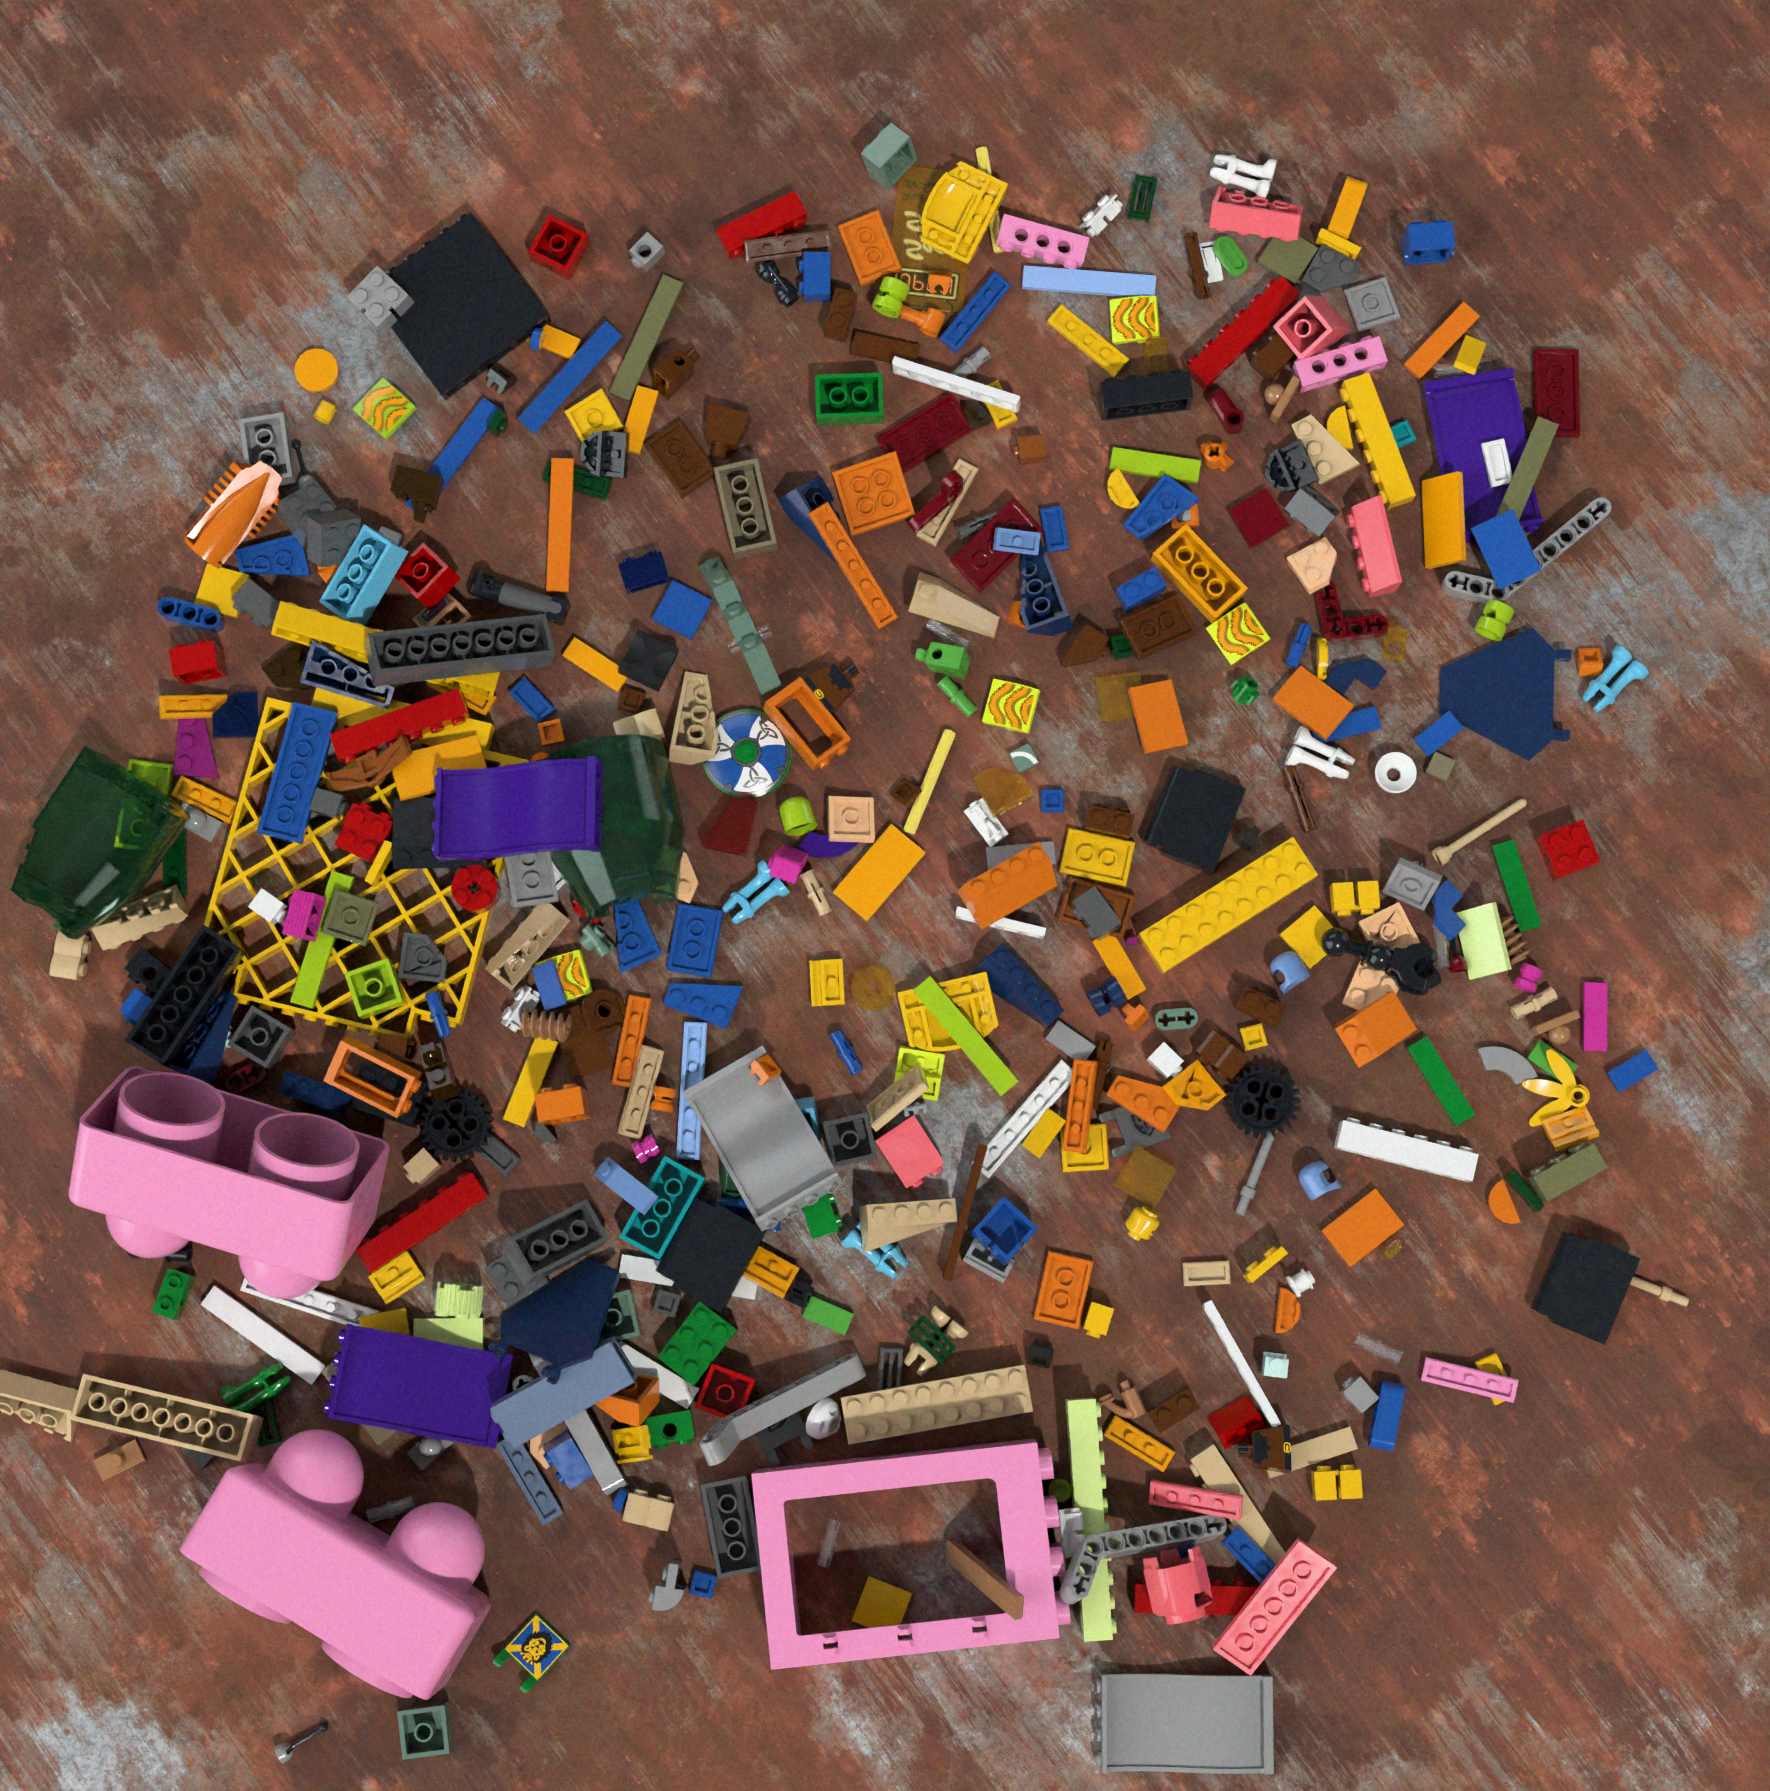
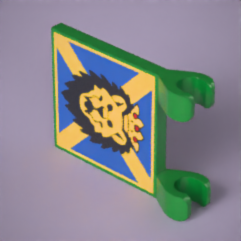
(535, 1649)

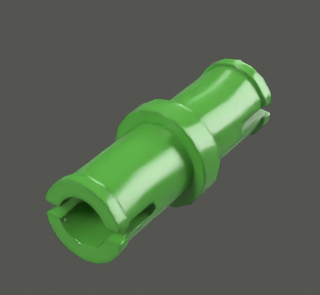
(957, 696)

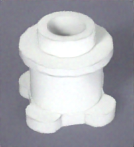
(1300, 1282)

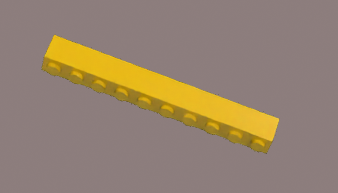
(349, 640)

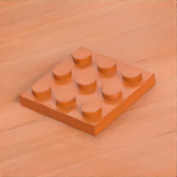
(874, 494)

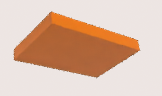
(869, 248)
(1313, 703)
(1158, 716)
(1362, 1227)
(1063, 1290)

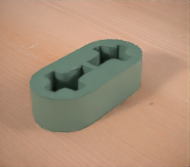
(1175, 1013)

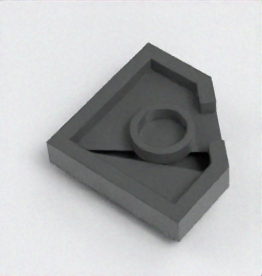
(1330, 270)
(421, 959)

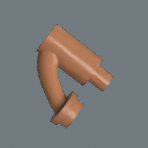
(1131, 1399)

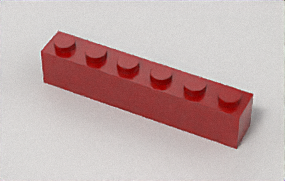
(1243, 332)
(410, 721)
(423, 1222)
(1227, 1598)

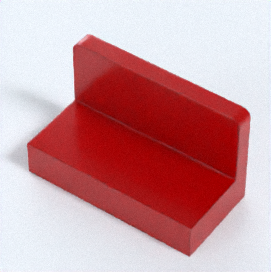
(1236, 1422)

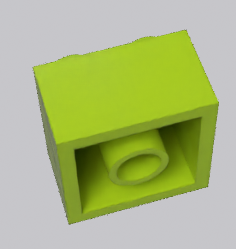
(375, 988)

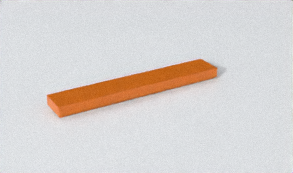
(560, 525)
(852, 565)

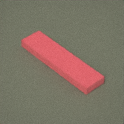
(1196, 1499)

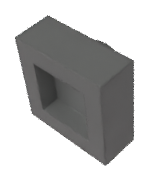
(667, 1303)

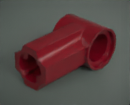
(1225, 410)

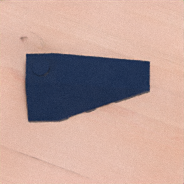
(805, 500)
(1041, 598)
(204, 1049)

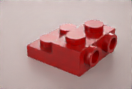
(364, 832)

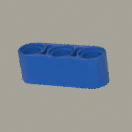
(181, 610)
(1386, 1415)

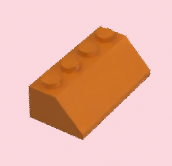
(1009, 886)

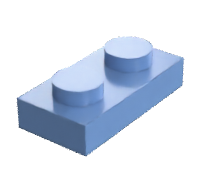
(1016, 541)

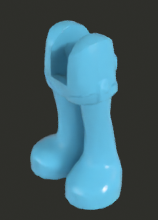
(1620, 658)
(775, 888)
(854, 1240)

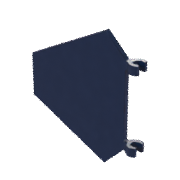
(1506, 693)
(561, 1318)

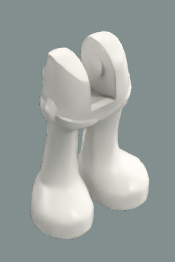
(1233, 164)
(1297, 755)

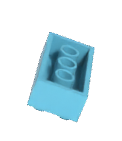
(363, 576)

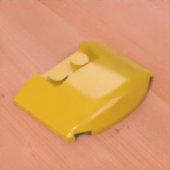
(961, 211)
(969, 995)

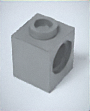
(648, 243)
(1358, 1393)

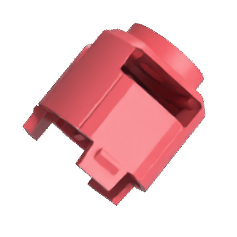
(1178, 1585)

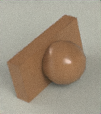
(1277, 395)
(1558, 1029)

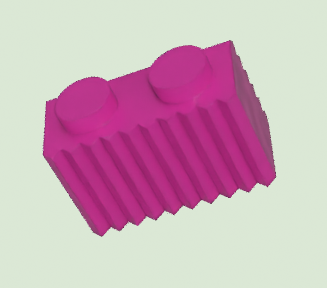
(787, 863)
(304, 915)

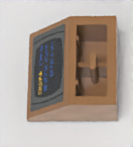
(445, 612)

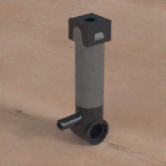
(488, 587)

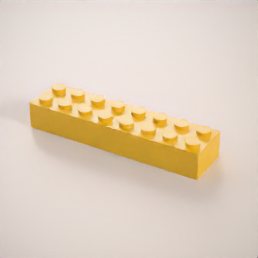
(1227, 905)

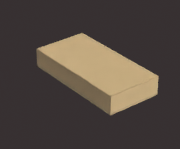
(1206, 1273)

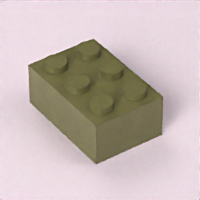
(1565, 1171)

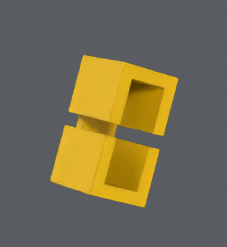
(1366, 898)
(1348, 1482)

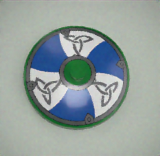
(749, 755)

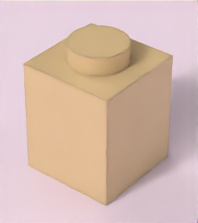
(421, 1166)

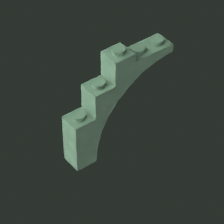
(741, 625)

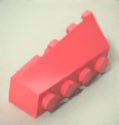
(1255, 215)

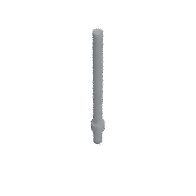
(1248, 1191)

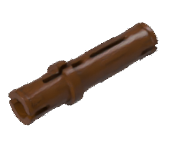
(1199, 274)
(1299, 799)
(1102, 1058)

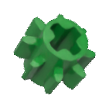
(1245, 690)

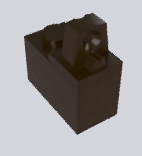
(419, 487)
(438, 1071)

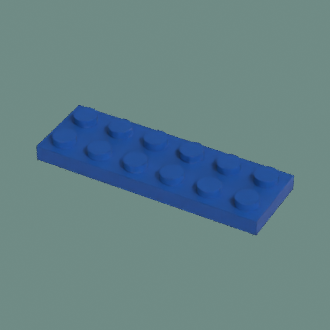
(297, 773)

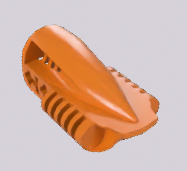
(234, 511)

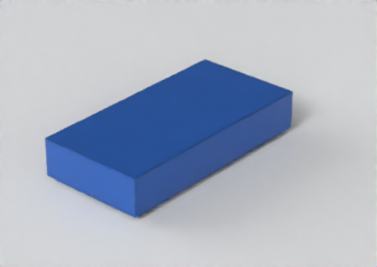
(1054, 529)
(531, 700)
(1438, 733)
(549, 986)
(1632, 1071)

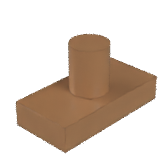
(120, 1460)

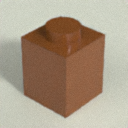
(1030, 449)

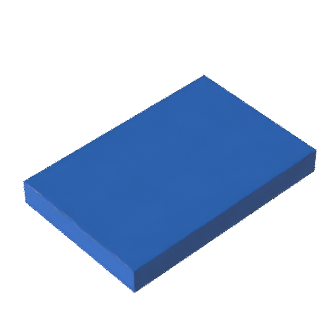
(1505, 549)
(695, 940)

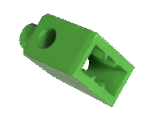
(945, 659)

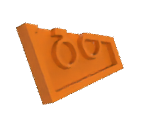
(1144, 1100)

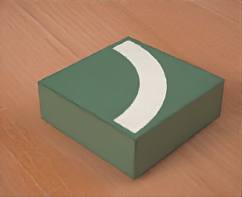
(1023, 758)

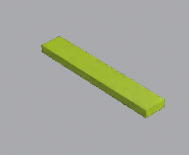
(318, 952)
(965, 1036)

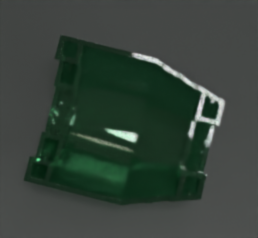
(639, 827)
(72, 855)

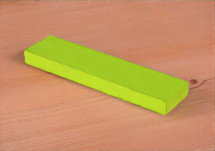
(1155, 465)

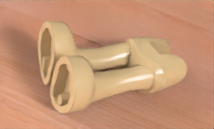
(953, 1331)

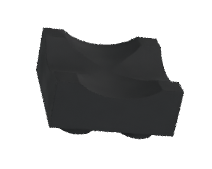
(648, 660)

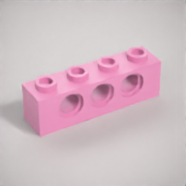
(1053, 237)
(1370, 347)

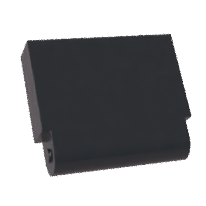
(1193, 818)
(710, 1253)
(1585, 1285)

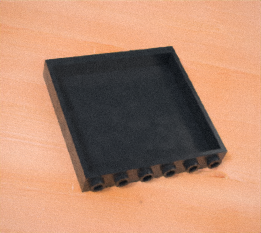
(465, 306)

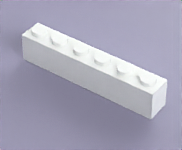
(1405, 1150)

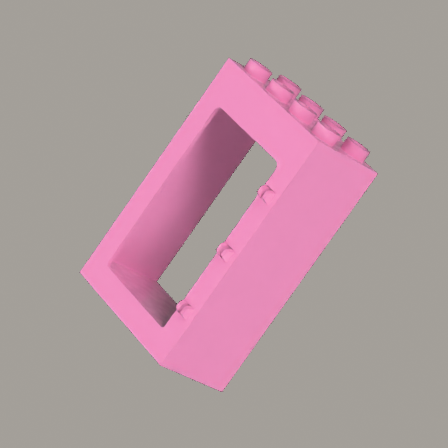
(1024, 1521)

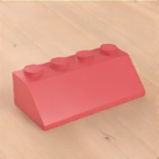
(1374, 547)

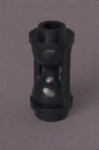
(784, 291)

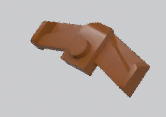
(371, 767)

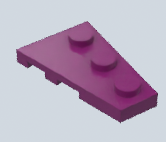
(194, 750)

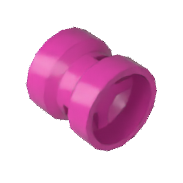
(1529, 975)
(646, 1148)

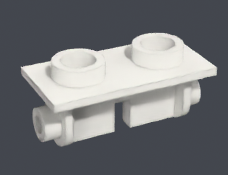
(1094, 219)
(988, 827)
(523, 999)
(1070, 1521)

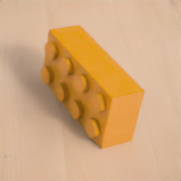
(1199, 573)

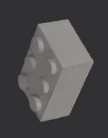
(270, 441)

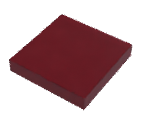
(1258, 518)

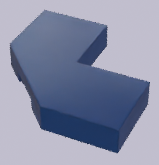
(1445, 918)

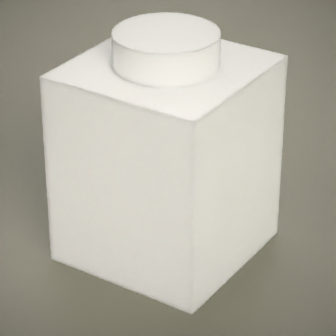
(268, 907)
(1165, 1061)

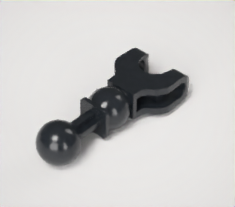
(1378, 956)

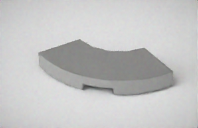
(1508, 1062)

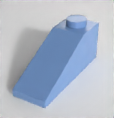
(626, 1185)

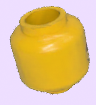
(1142, 1223)

